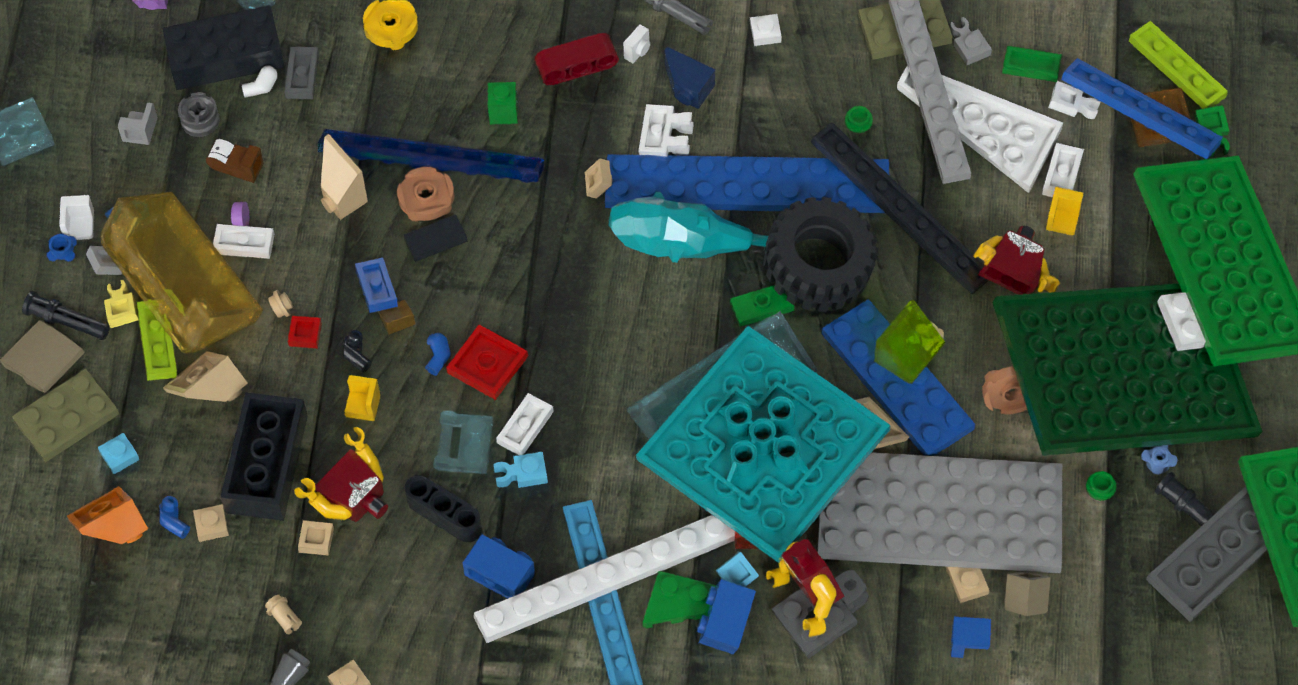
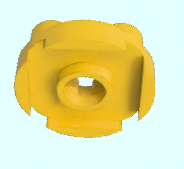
(394, 35)

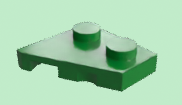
(676, 600)

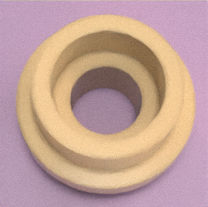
(280, 304)

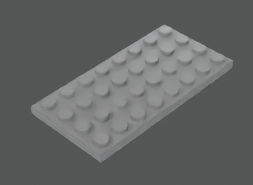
(947, 514)

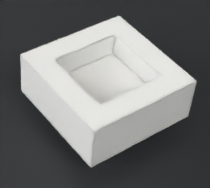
(765, 29)
(636, 44)

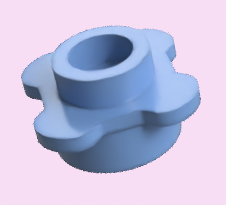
(1159, 466)

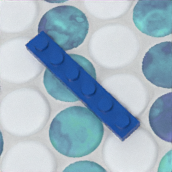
(1142, 108)

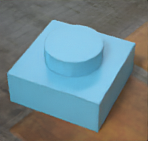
(118, 453)
(737, 570)

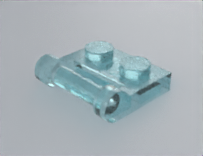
(473, 445)

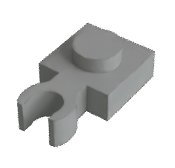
(969, 44)

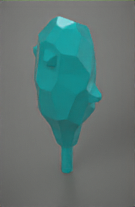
(678, 229)

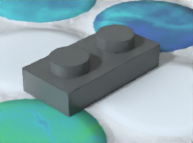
(301, 73)

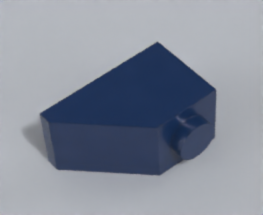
(688, 78)

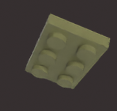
(882, 34)
(65, 415)

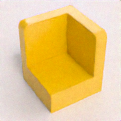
(1064, 211)
(362, 398)

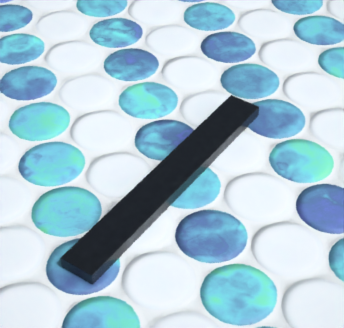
(900, 206)

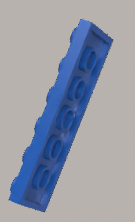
(919, 408)

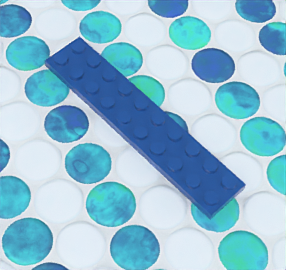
(734, 181)

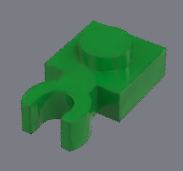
(1214, 120)

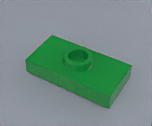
(759, 305)

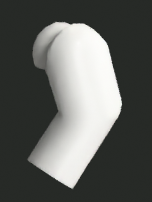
(262, 84)

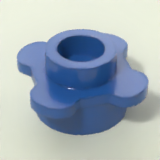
(61, 241)

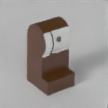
(235, 160)

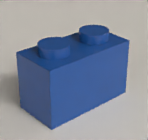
(499, 567)
(726, 616)

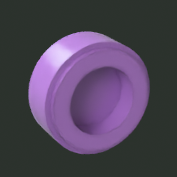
(240, 214)

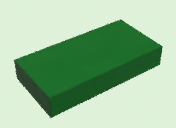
(1032, 63)

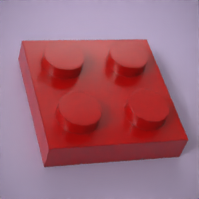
(487, 362)

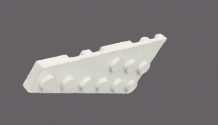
(997, 129)

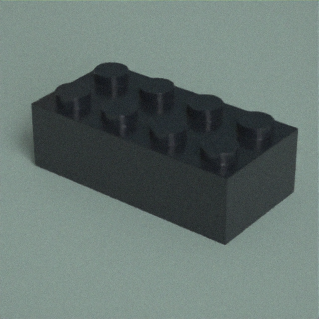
(222, 47)
(264, 456)

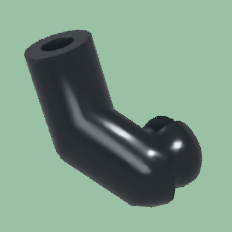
(353, 351)

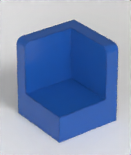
(969, 633)

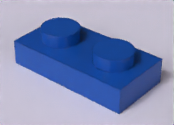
(376, 285)

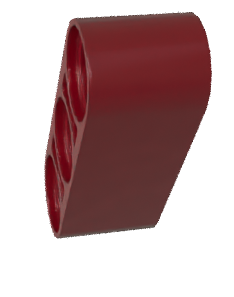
(576, 59)

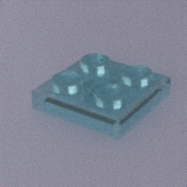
(22, 131)

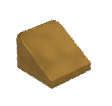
(397, 317)

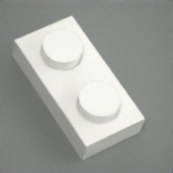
(1063, 168)
(244, 241)
(1181, 321)
(524, 424)

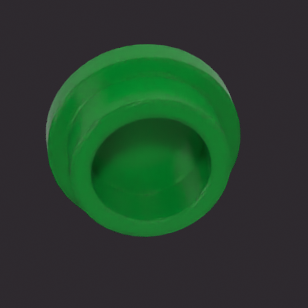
(858, 119)
(1100, 486)

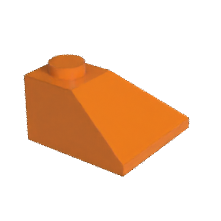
(110, 518)

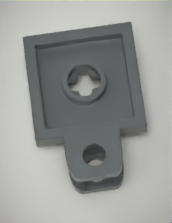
(840, 619)

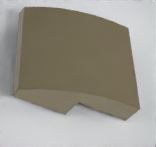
(42, 356)

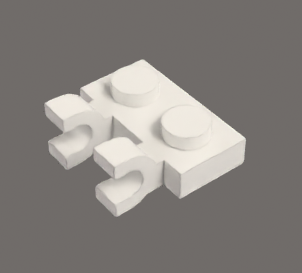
(657, 131)

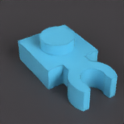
(527, 470)

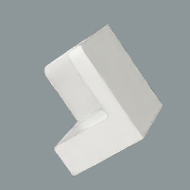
(77, 216)

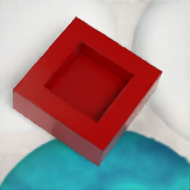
(304, 332)

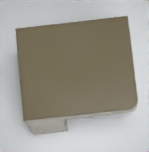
(1027, 593)

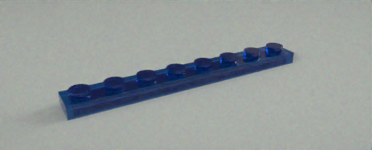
(436, 156)

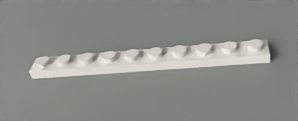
(602, 577)

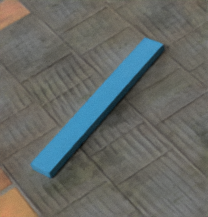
(606, 609)

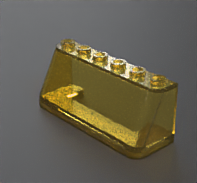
(177, 271)

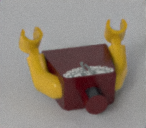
(1016, 262)
(350, 486)
(812, 577)

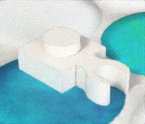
(1070, 101)

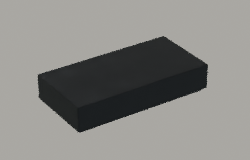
(435, 238)

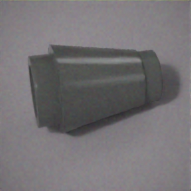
(290, 669)

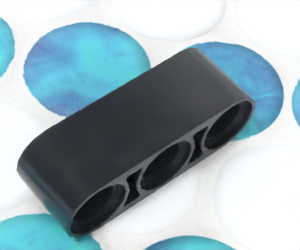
(447, 520)

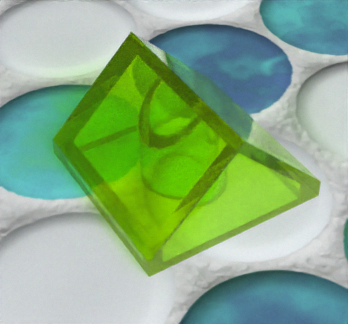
(908, 343)

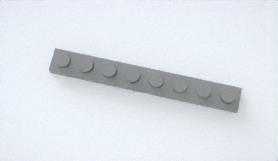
(930, 91)

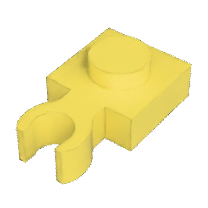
(121, 306)

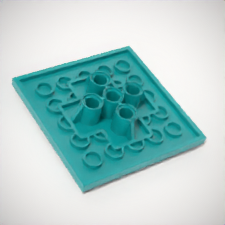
(771, 495)

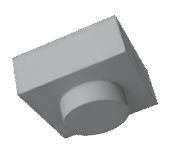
(102, 261)

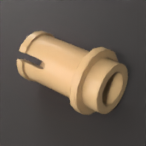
(282, 613)

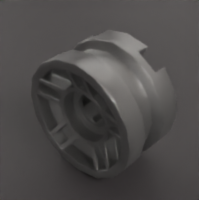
(200, 124)

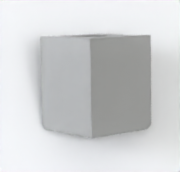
(138, 126)

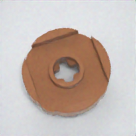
(425, 208)
(997, 393)

